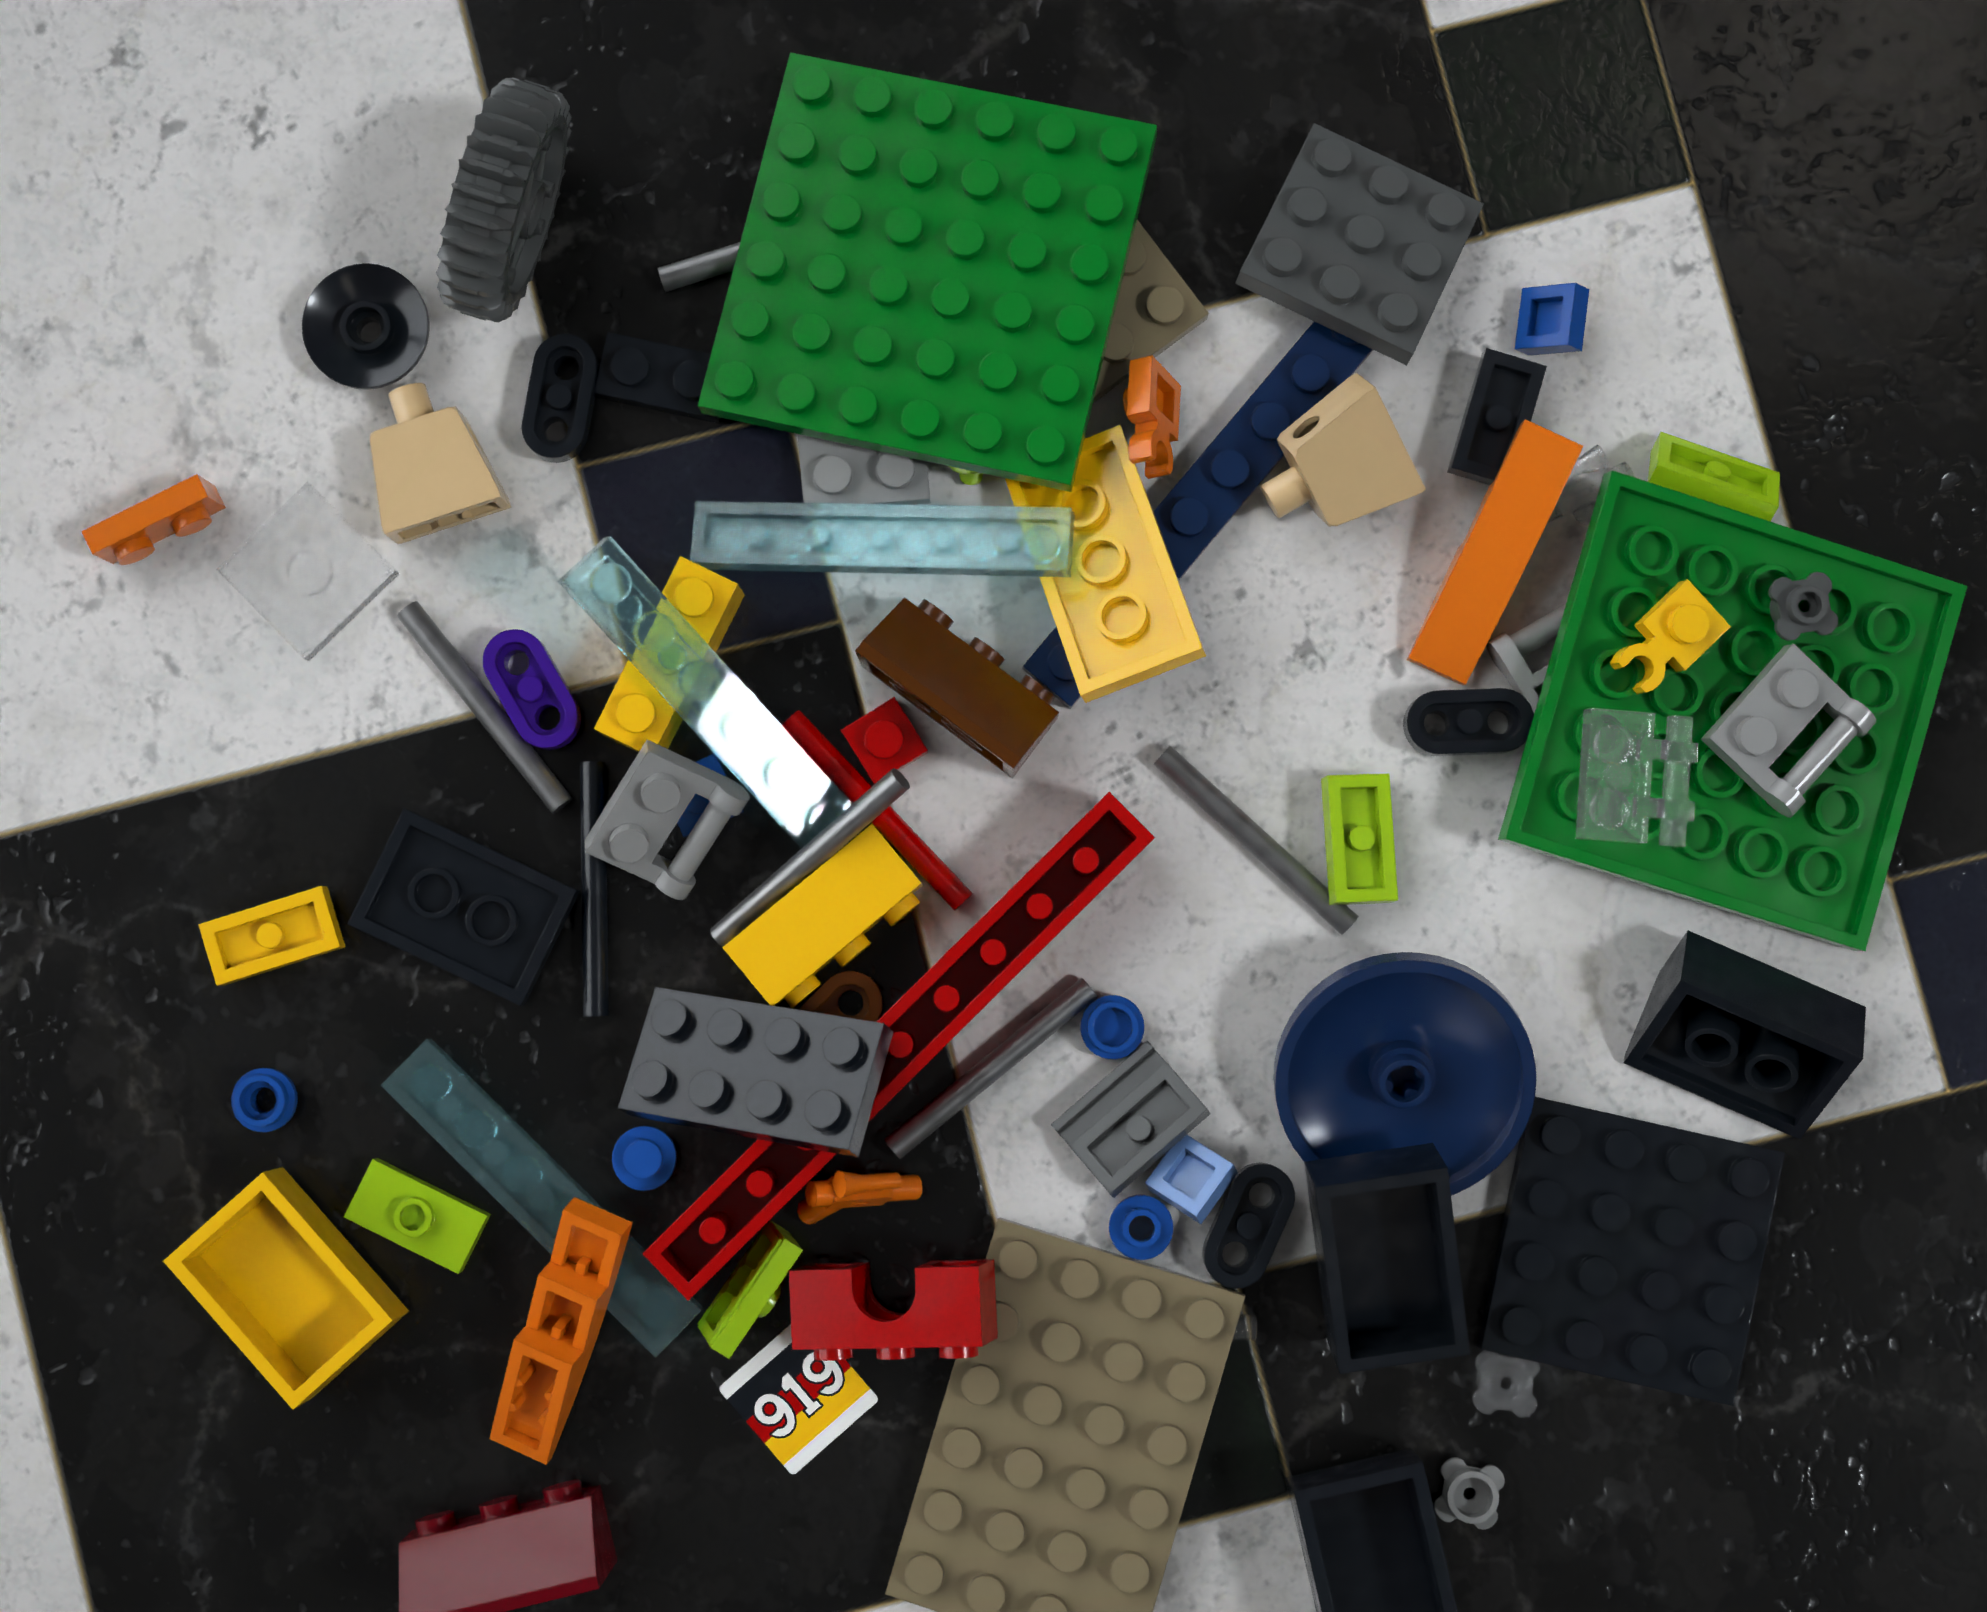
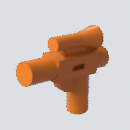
(855, 1190)

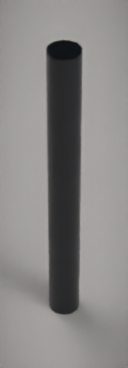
(593, 895)

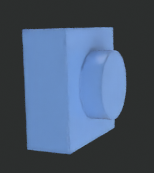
(1191, 1178)

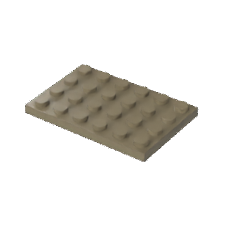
(1067, 1435)

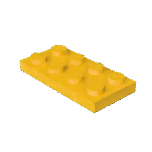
(1123, 604)

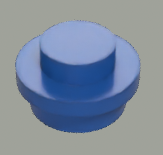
(1112, 1027)
(644, 1158)

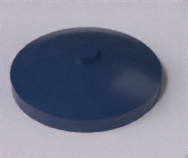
(1406, 1058)

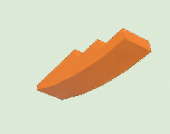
(1494, 552)
(560, 1330)

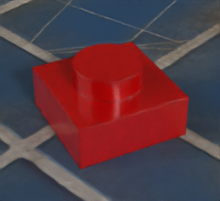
(884, 740)

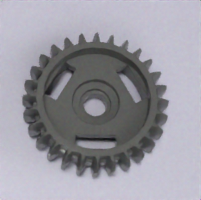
(503, 199)

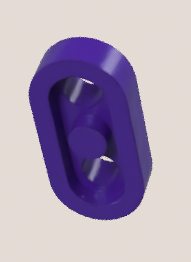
(533, 691)

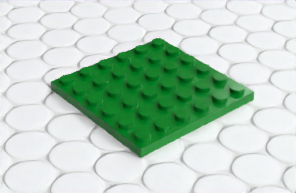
(929, 271)
(1888, 651)

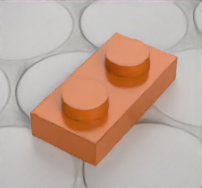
(132, 532)

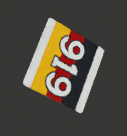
(796, 1400)

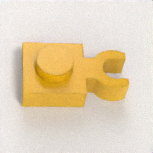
(1675, 633)

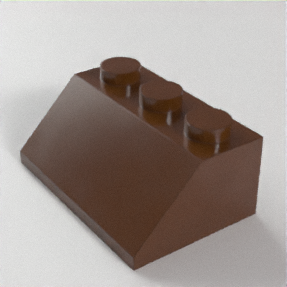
(959, 684)

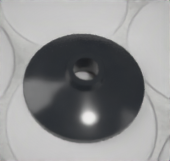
(346, 304)

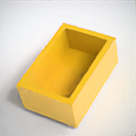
(286, 1286)

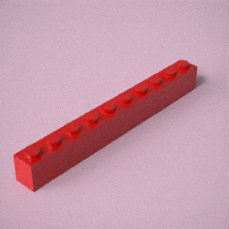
(921, 1027)

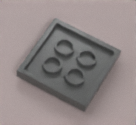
(1359, 244)

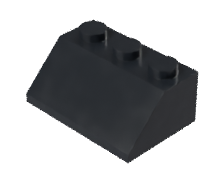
(1747, 1035)

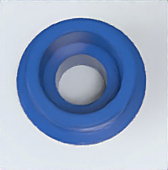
(245, 1099)
(1141, 1206)

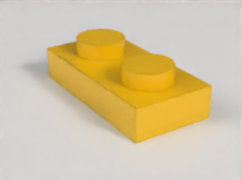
(271, 935)

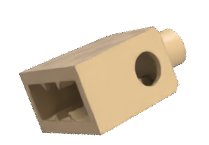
(1343, 458)
(430, 469)

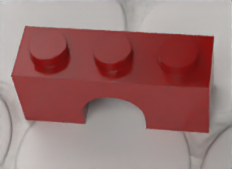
(839, 1313)

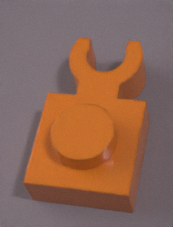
(1154, 408)

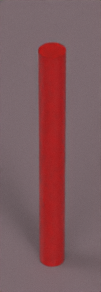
(888, 822)

